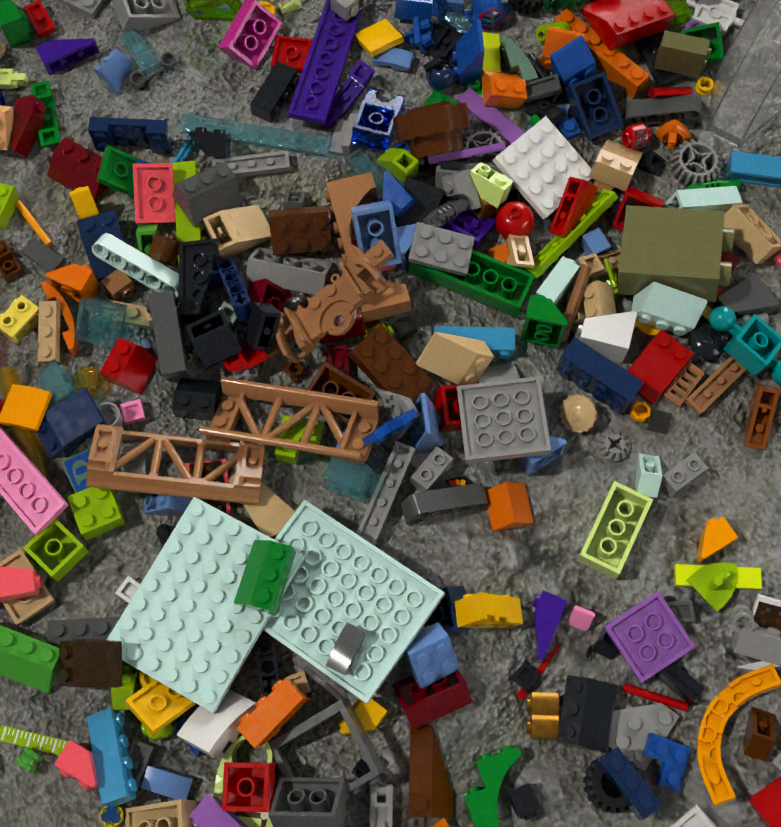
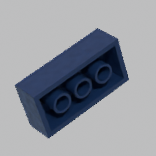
(598, 376)

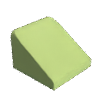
(290, 6)

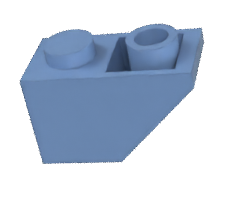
(165, 505)

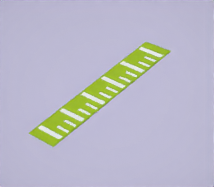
(32, 740)

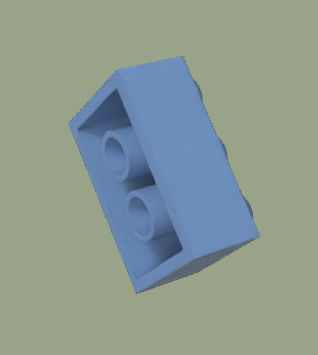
(374, 223)

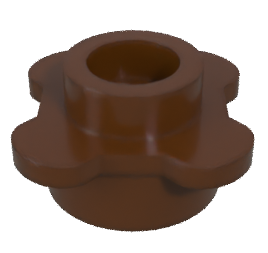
(294, 376)

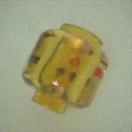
(89, 378)

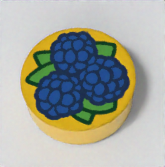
(112, 816)

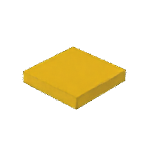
(378, 37)

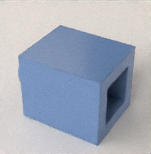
(594, 242)

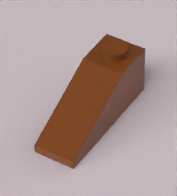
(761, 415)

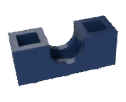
(625, 777)

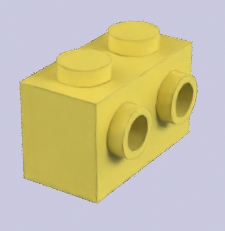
(19, 319)

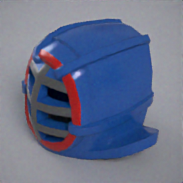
(488, 8)

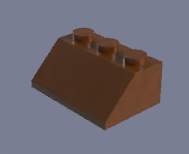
(334, 381)

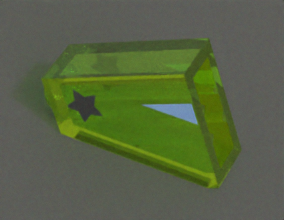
(213, 9)

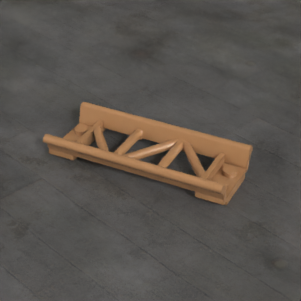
(236, 393)
(104, 462)

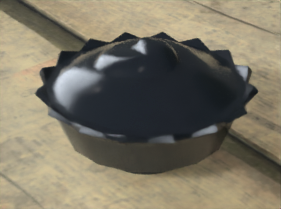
(707, 341)

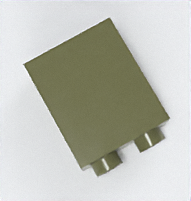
(675, 250)

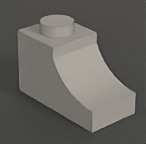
(462, 186)

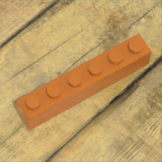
(613, 62)

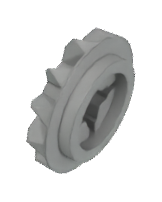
(613, 454)

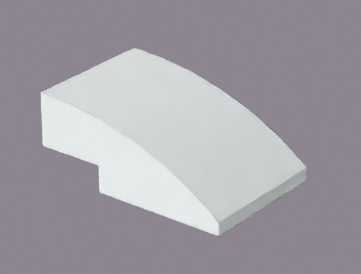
(212, 731)

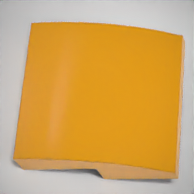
(25, 407)

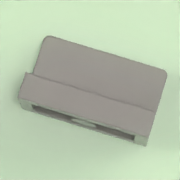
(342, 136)

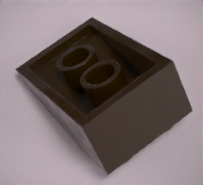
(90, 663)

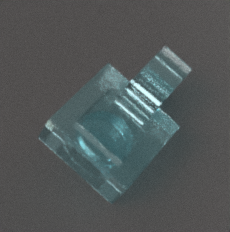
(457, 20)

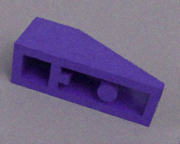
(65, 52)
(546, 618)

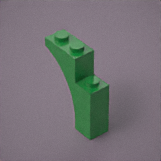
(491, 770)

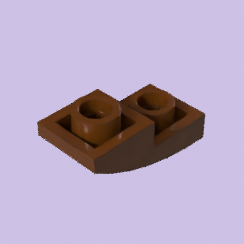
(9, 265)

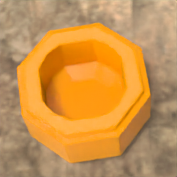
(640, 412)

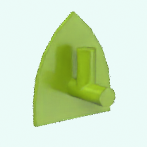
(715, 583)

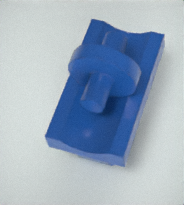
(417, 35)

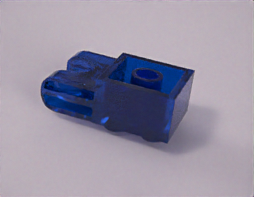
(374, 121)

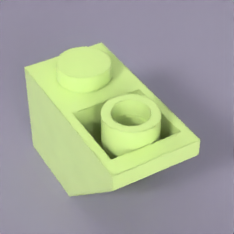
(490, 184)

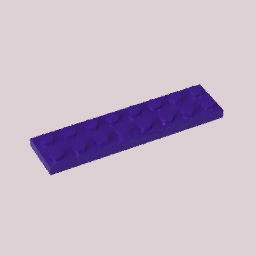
(323, 67)

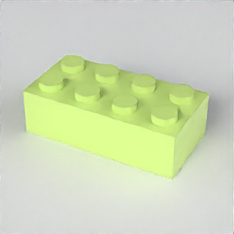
(614, 530)

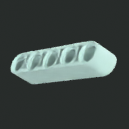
(136, 264)

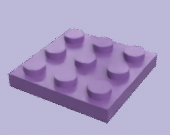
(649, 636)

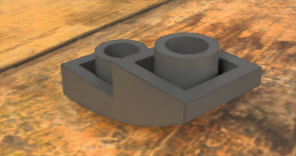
(345, 648)

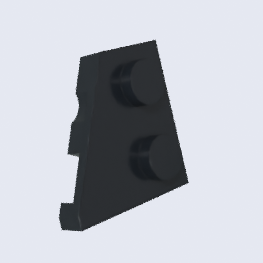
(445, 40)

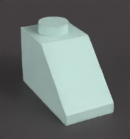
(648, 475)

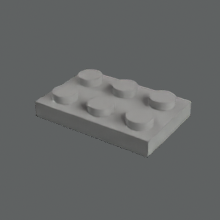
(441, 249)

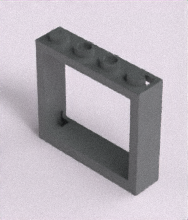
(357, 730)

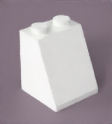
(608, 334)

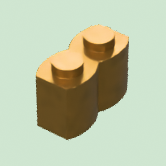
(543, 716)

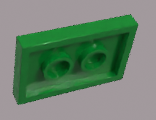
(117, 170)

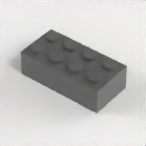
(168, 335)

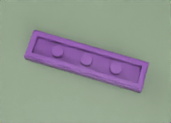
(490, 116)
(466, 153)

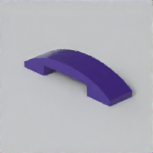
(349, 92)

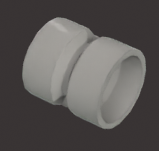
(111, 414)

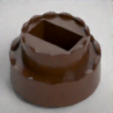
(433, 128)

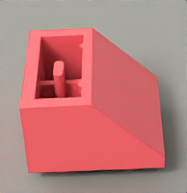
(78, 763)

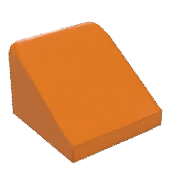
(499, 252)

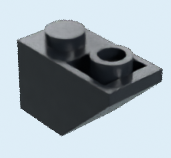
(212, 143)

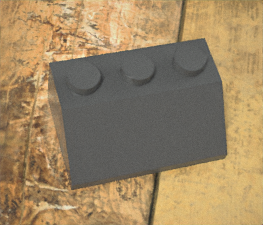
(207, 193)
(309, 802)

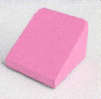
(580, 618)

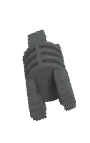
(446, 212)

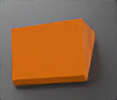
(508, 506)

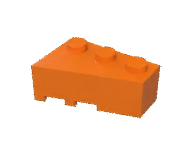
(272, 713)

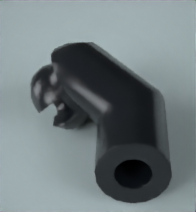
(437, 64)

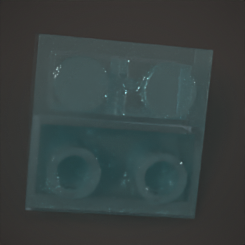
(57, 381)

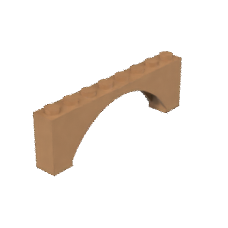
(350, 193)

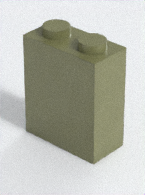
(682, 54)

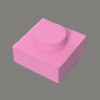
(133, 412)

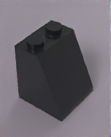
(427, 199)

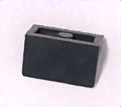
(680, 683)

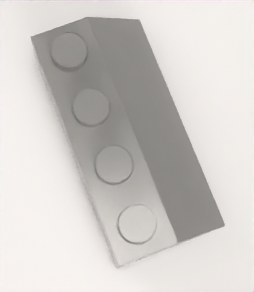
(289, 270)

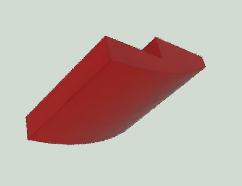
(667, 91)
(246, 359)

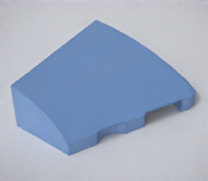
(114, 70)

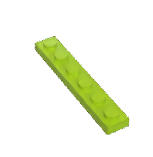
(559, 244)

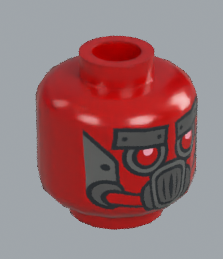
(636, 136)

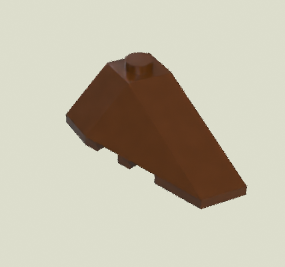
(428, 780)

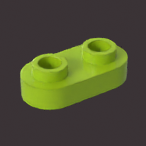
(543, 29)

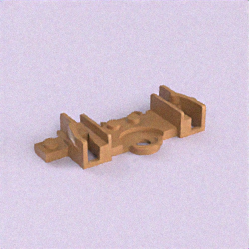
(334, 300)

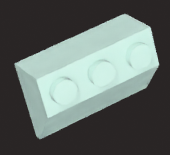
(668, 308)

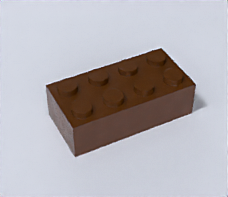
(390, 365)

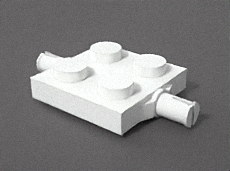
(715, 11)

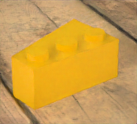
(488, 611)

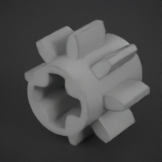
(248, 374)

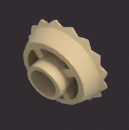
(578, 413)

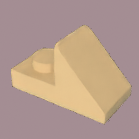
(520, 251)

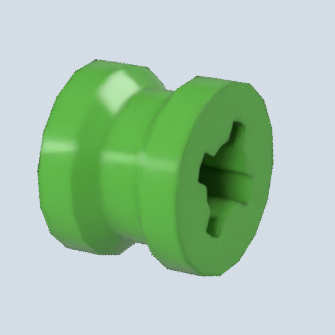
(29, 759)

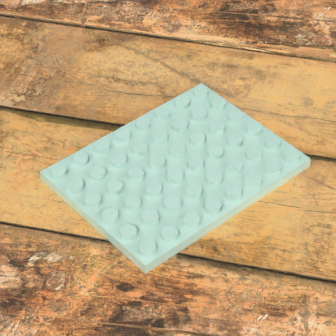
(348, 583)
(184, 611)

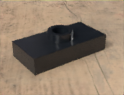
(546, 109)

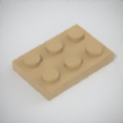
(25, 608)

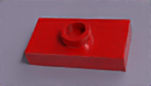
(40, 19)

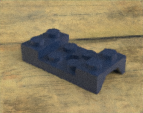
(130, 132)

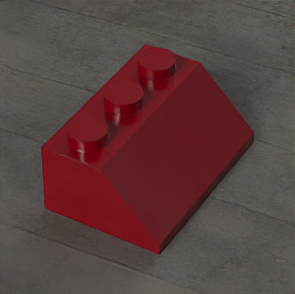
(76, 167)
(433, 700)

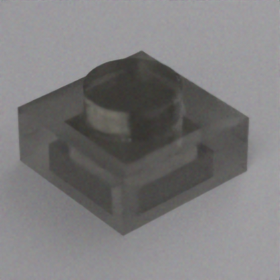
(659, 421)

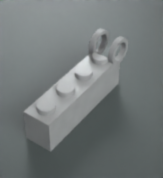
(755, 640)

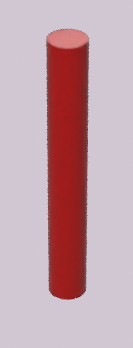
(655, 697)

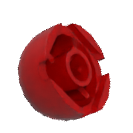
(515, 219)

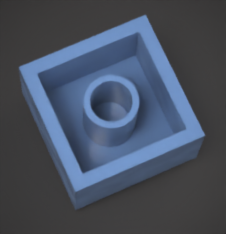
(431, 656)

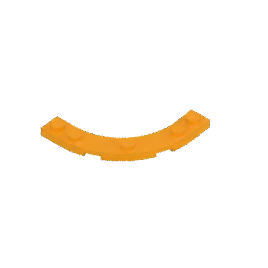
(715, 721)

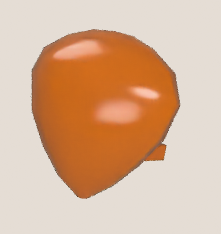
(673, 133)

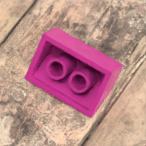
(250, 34)

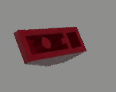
(28, 120)

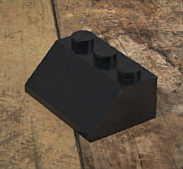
(587, 714)

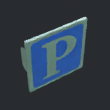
(76, 469)

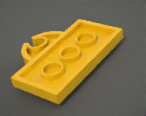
(157, 704)

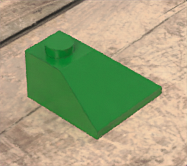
(714, 34)

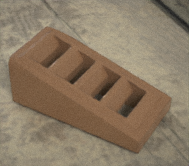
(690, 373)

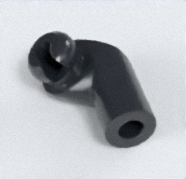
(163, 533)

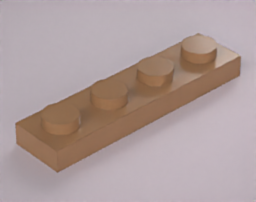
(714, 385)

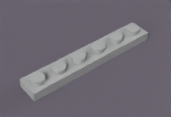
(386, 492)

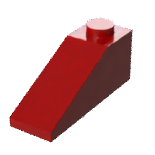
(573, 205)

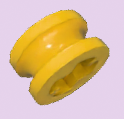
(704, 91)

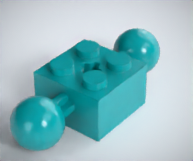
(752, 343)

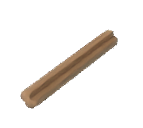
(575, 297)

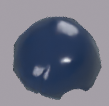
(441, 80)

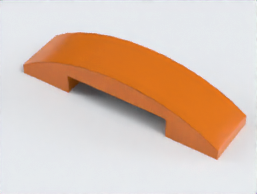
(53, 295)

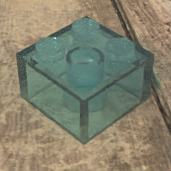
(100, 321)
(348, 479)

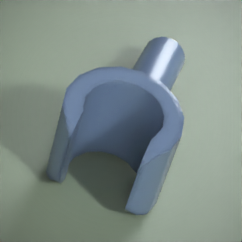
(147, 345)

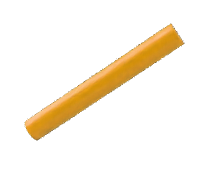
(33, 223)

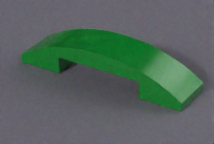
(50, 131)

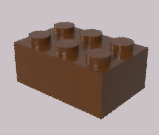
(300, 230)

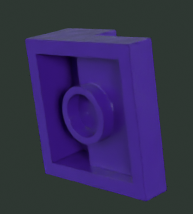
(471, 225)

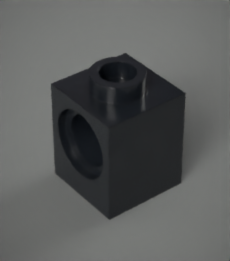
(524, 802)

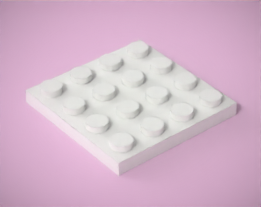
(542, 165)

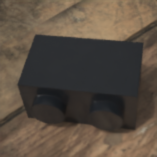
(262, 326)

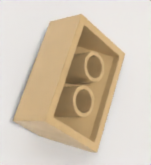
(751, 233)

